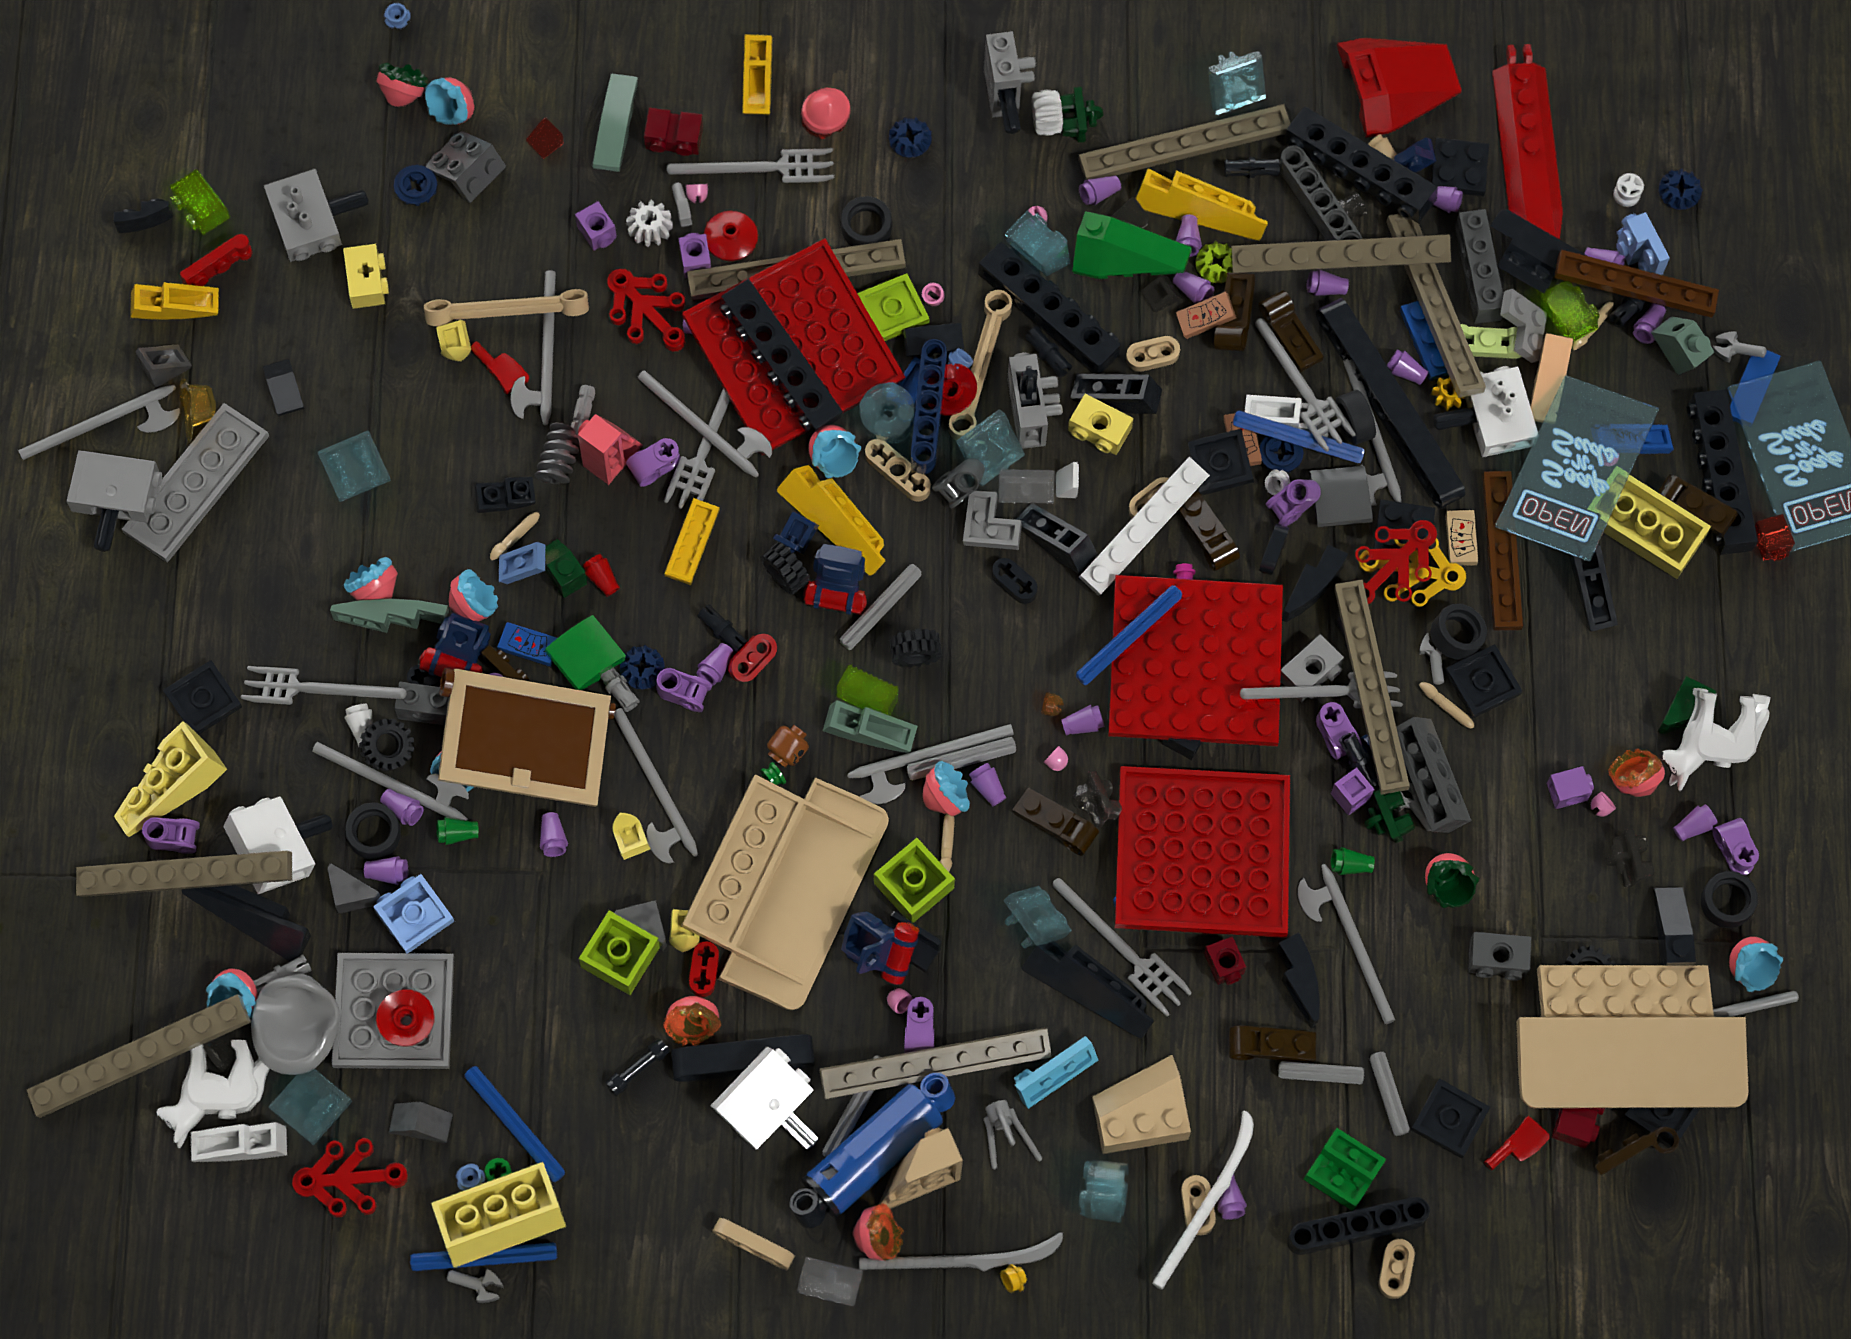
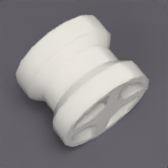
(1630, 183)

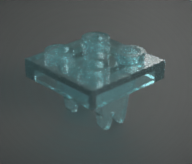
(1236, 81)
(992, 444)
(354, 466)
(1037, 916)
(310, 1105)

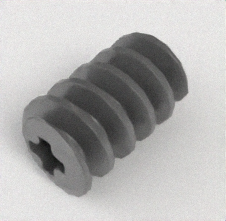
(557, 454)

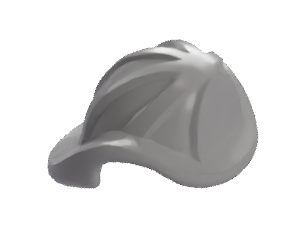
(294, 1024)

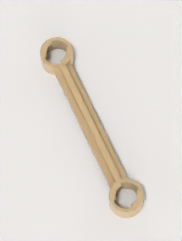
(570, 303)
(983, 356)

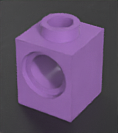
(591, 217)
(691, 243)
(1570, 787)
(1352, 791)

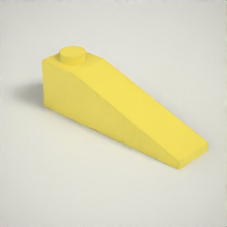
(177, 774)

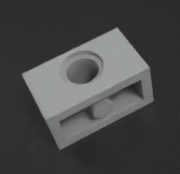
(1317, 654)

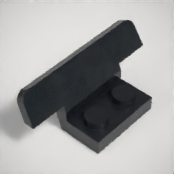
(1531, 253)

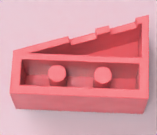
(605, 447)

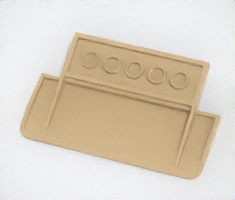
(785, 885)
(1630, 1040)

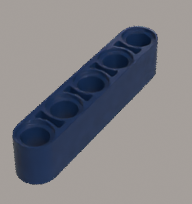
(928, 418)

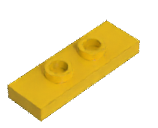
(692, 541)

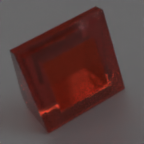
(545, 138)

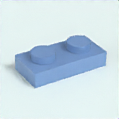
(522, 563)

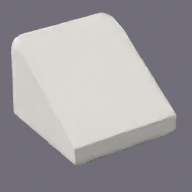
(1067, 481)

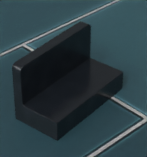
(926, 948)

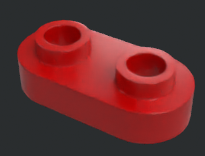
(751, 658)

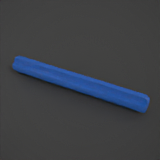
(1296, 436)
(1129, 635)
(514, 1123)
(513, 1254)

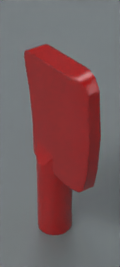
(503, 367)
(1521, 1144)

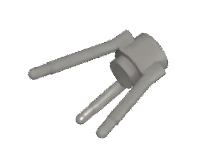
(1001, 1116)

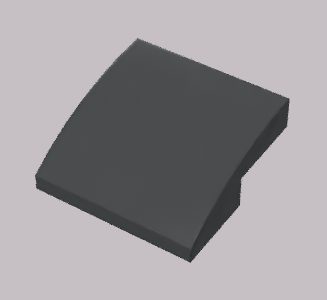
(1342, 497)

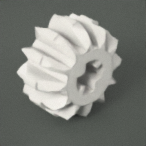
(1047, 112)
(659, 221)

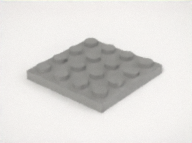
(362, 986)

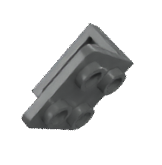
(468, 164)

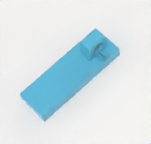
(1056, 1072)

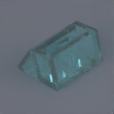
(1038, 243)

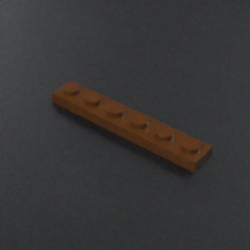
(1636, 283)
(1501, 554)

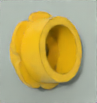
(1013, 1278)

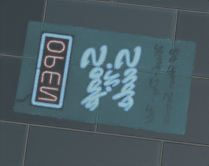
(1799, 450)
(1577, 468)

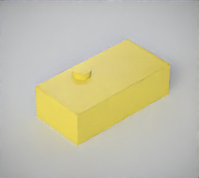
(1655, 527)
(498, 1214)

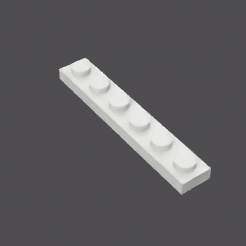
(1144, 526)

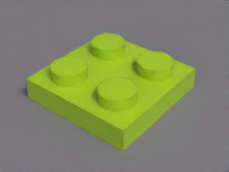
(894, 306)

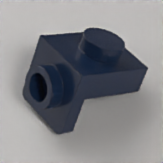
(1417, 155)
(797, 533)

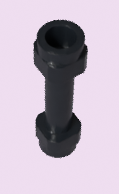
(618, 1083)

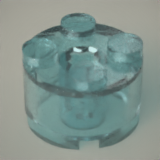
(892, 398)
(1105, 1190)

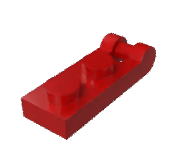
(217, 261)

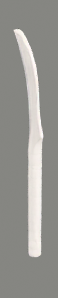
(1209, 1202)

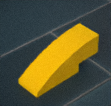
(757, 74)
(173, 301)

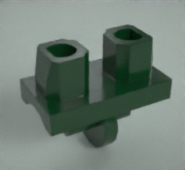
(1077, 126)
(1396, 826)

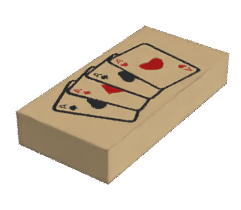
(1461, 537)

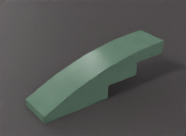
(615, 122)
(379, 613)

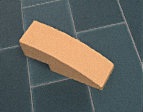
(1550, 373)

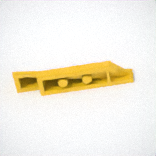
(1210, 204)
(834, 513)

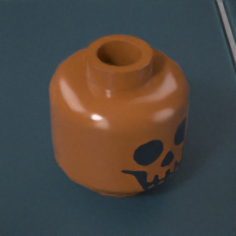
(788, 745)

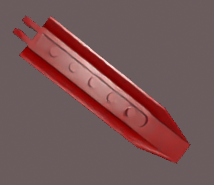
(1528, 142)

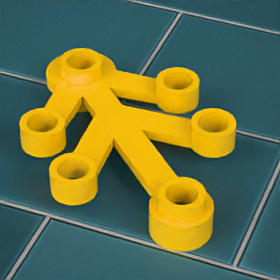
(1439, 574)

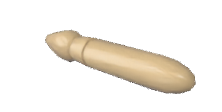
(1604, 312)
(514, 536)
(1432, 693)
(947, 841)

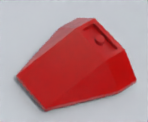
(1398, 80)

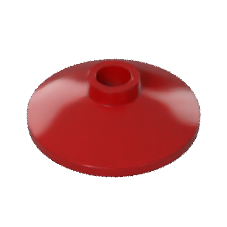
(733, 246)
(956, 379)
(403, 1004)

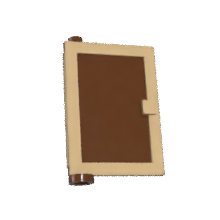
(523, 737)

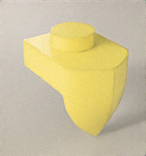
(454, 340)
(629, 835)
(680, 937)

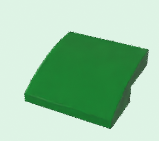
(585, 653)
(1344, 1169)

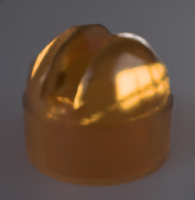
(1050, 704)

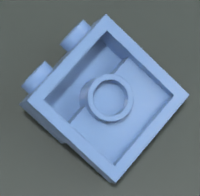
(1642, 244)
(413, 913)

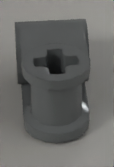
(957, 485)

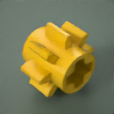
(1443, 397)

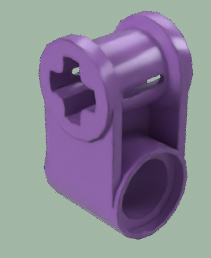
(651, 463)
(1290, 504)
(685, 690)
(1334, 730)
(173, 836)
(1735, 841)
(919, 1031)

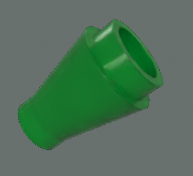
(456, 830)
(1351, 862)

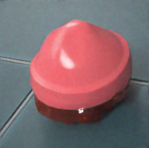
(825, 112)

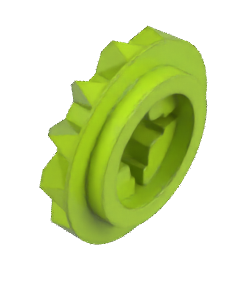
(1214, 273)

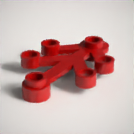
(644, 305)
(1400, 557)
(345, 1178)

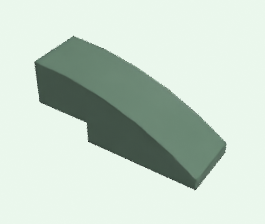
(869, 727)

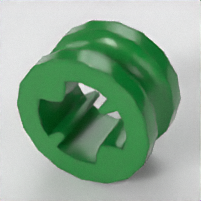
(773, 774)
(491, 1166)

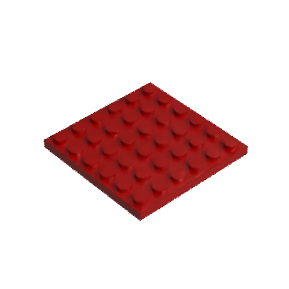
(826, 324)
(1195, 660)
(1203, 851)

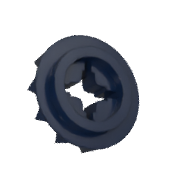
(902, 145)
(417, 174)
(1672, 196)
(1270, 459)
(631, 673)

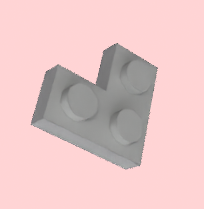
(1530, 324)
(984, 529)

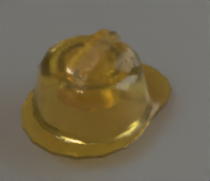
(197, 405)

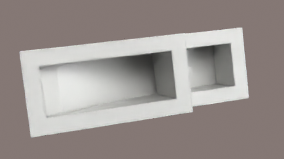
(1281, 410)
(239, 1143)

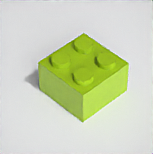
(914, 880)
(619, 952)

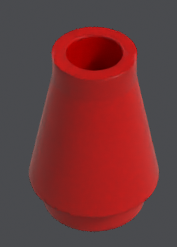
(601, 574)

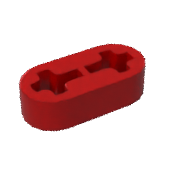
(710, 970)

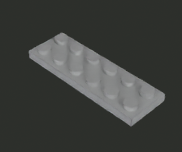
(198, 481)

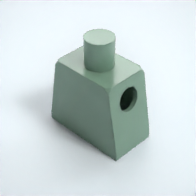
(1682, 343)

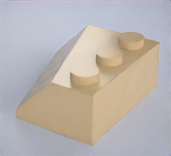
(1143, 1109)
(925, 1168)

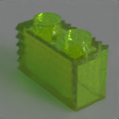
(199, 202)
(1569, 310)
(867, 691)

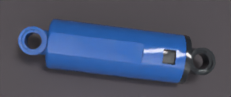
(872, 1150)

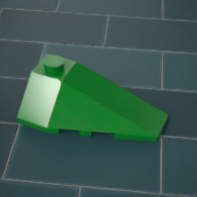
(1118, 248)

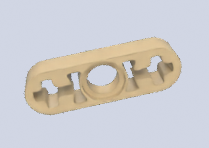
(877, 463)
(753, 1243)

